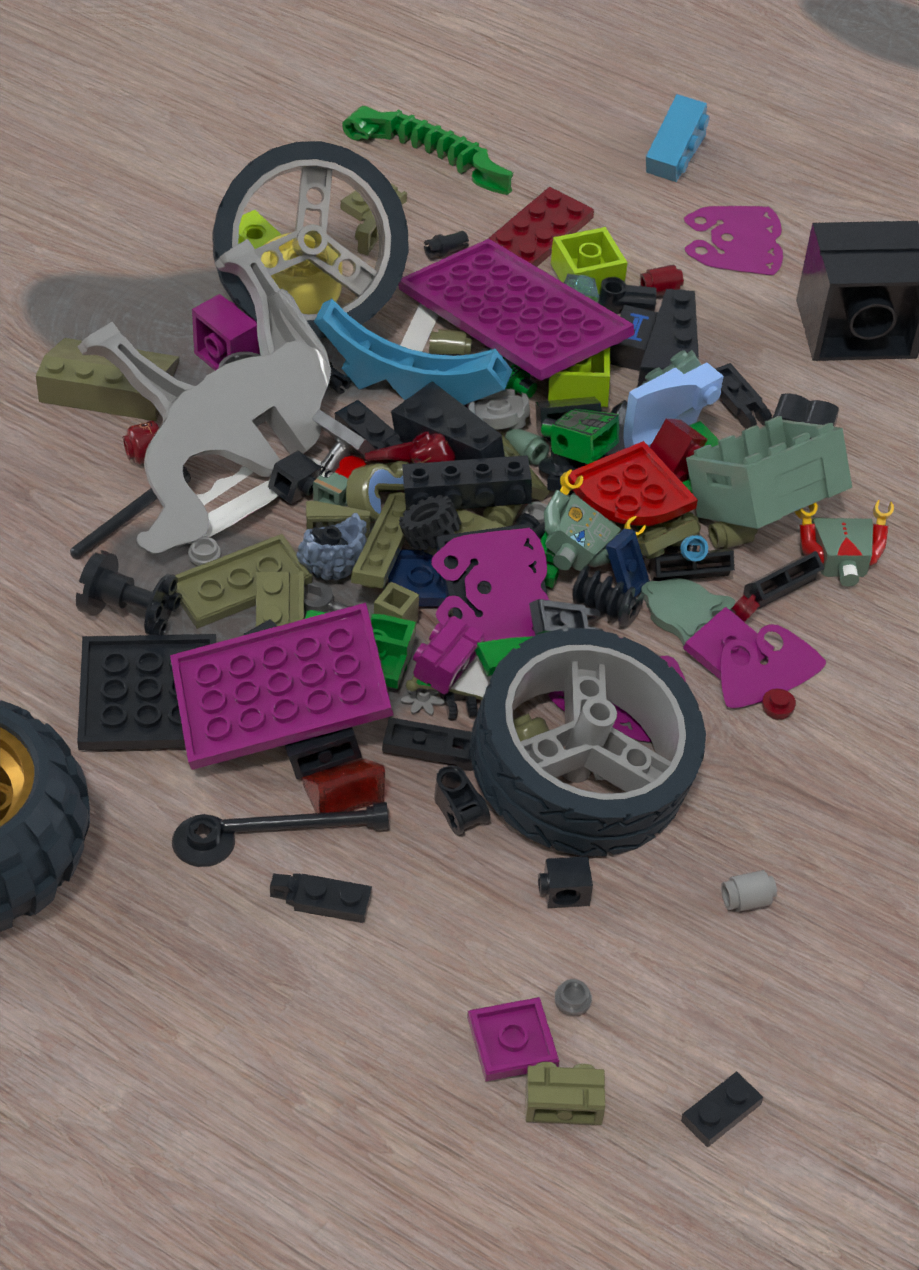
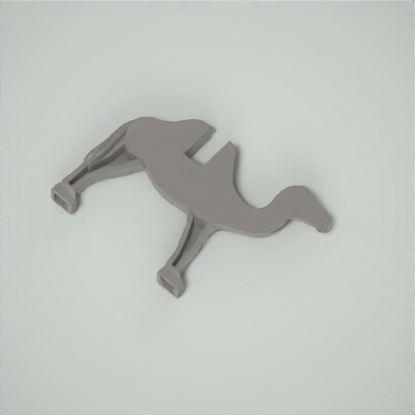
(229, 404)

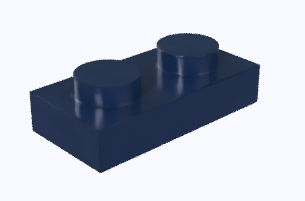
(627, 560)

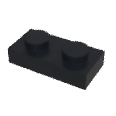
(722, 1109)

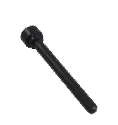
(118, 520)
(373, 816)

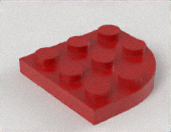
(633, 485)

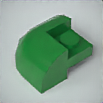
(395, 645)

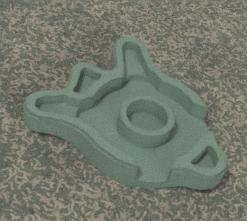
(682, 605)

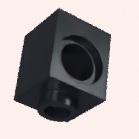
(566, 882)

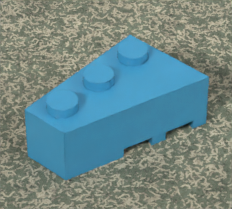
(677, 138)

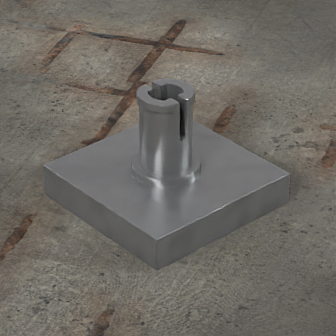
(346, 441)

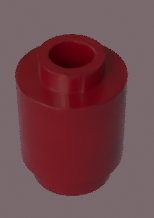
(662, 278)

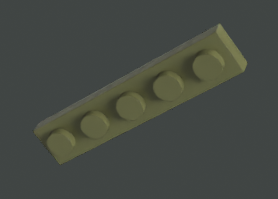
(382, 545)

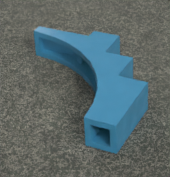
(407, 370)

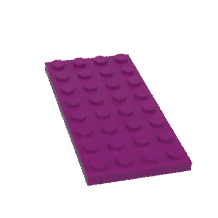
(516, 308)

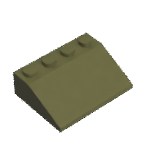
(95, 382)

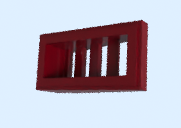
(391, 454)

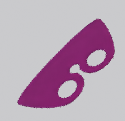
(785, 667)

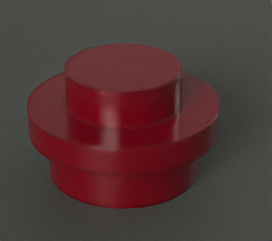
(745, 607)
(778, 703)

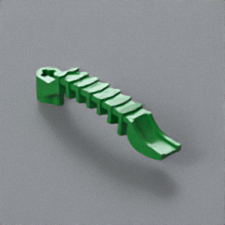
(464, 154)

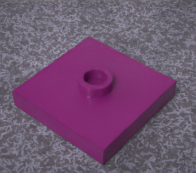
(710, 640)
(511, 1038)

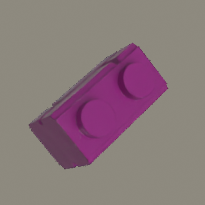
(447, 654)

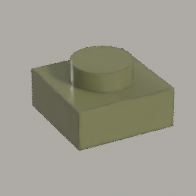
(367, 235)

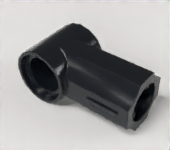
(616, 294)

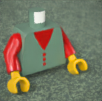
(844, 544)

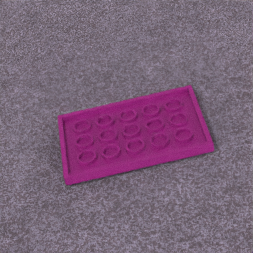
(280, 686)

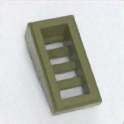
(325, 514)

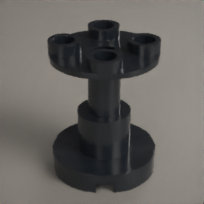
(107, 586)

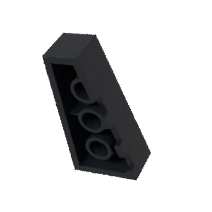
(672, 332)
(440, 413)

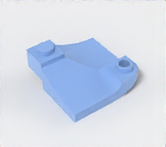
(669, 397)

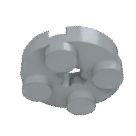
(502, 409)

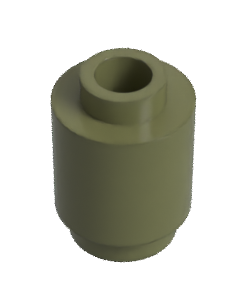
(449, 342)
(730, 535)

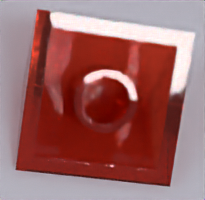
(346, 786)

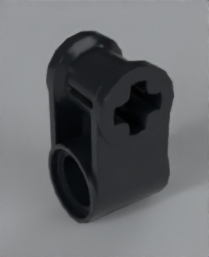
(460, 805)

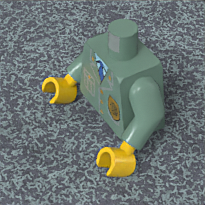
(577, 530)

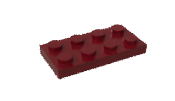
(533, 228)

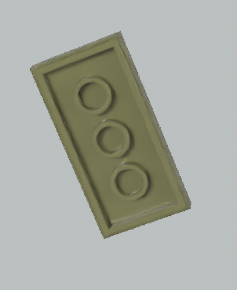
(230, 581)

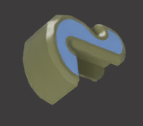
(369, 480)

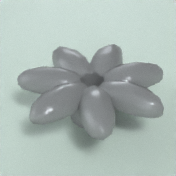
(424, 698)

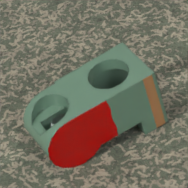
(333, 489)

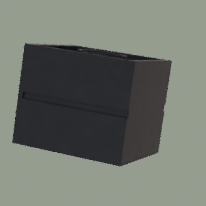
(861, 290)

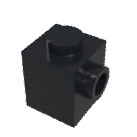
(294, 477)

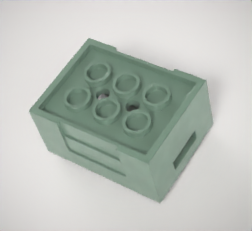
(769, 472)

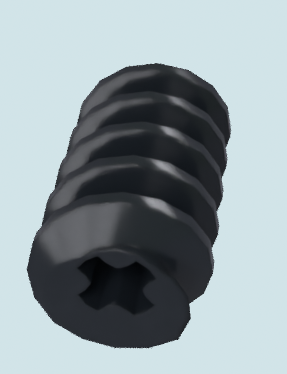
(605, 598)

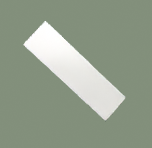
(419, 329)

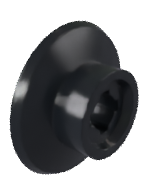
(557, 464)
(201, 851)

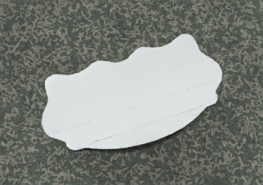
(237, 508)

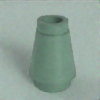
(528, 444)

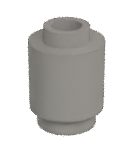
(749, 891)

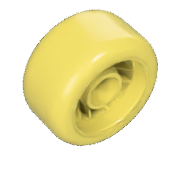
(304, 280)

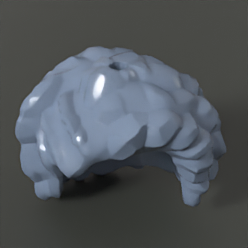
(337, 560)

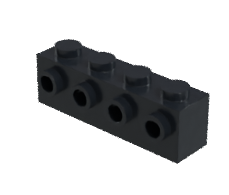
(470, 482)

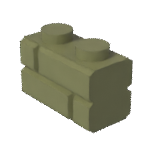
(565, 1094)

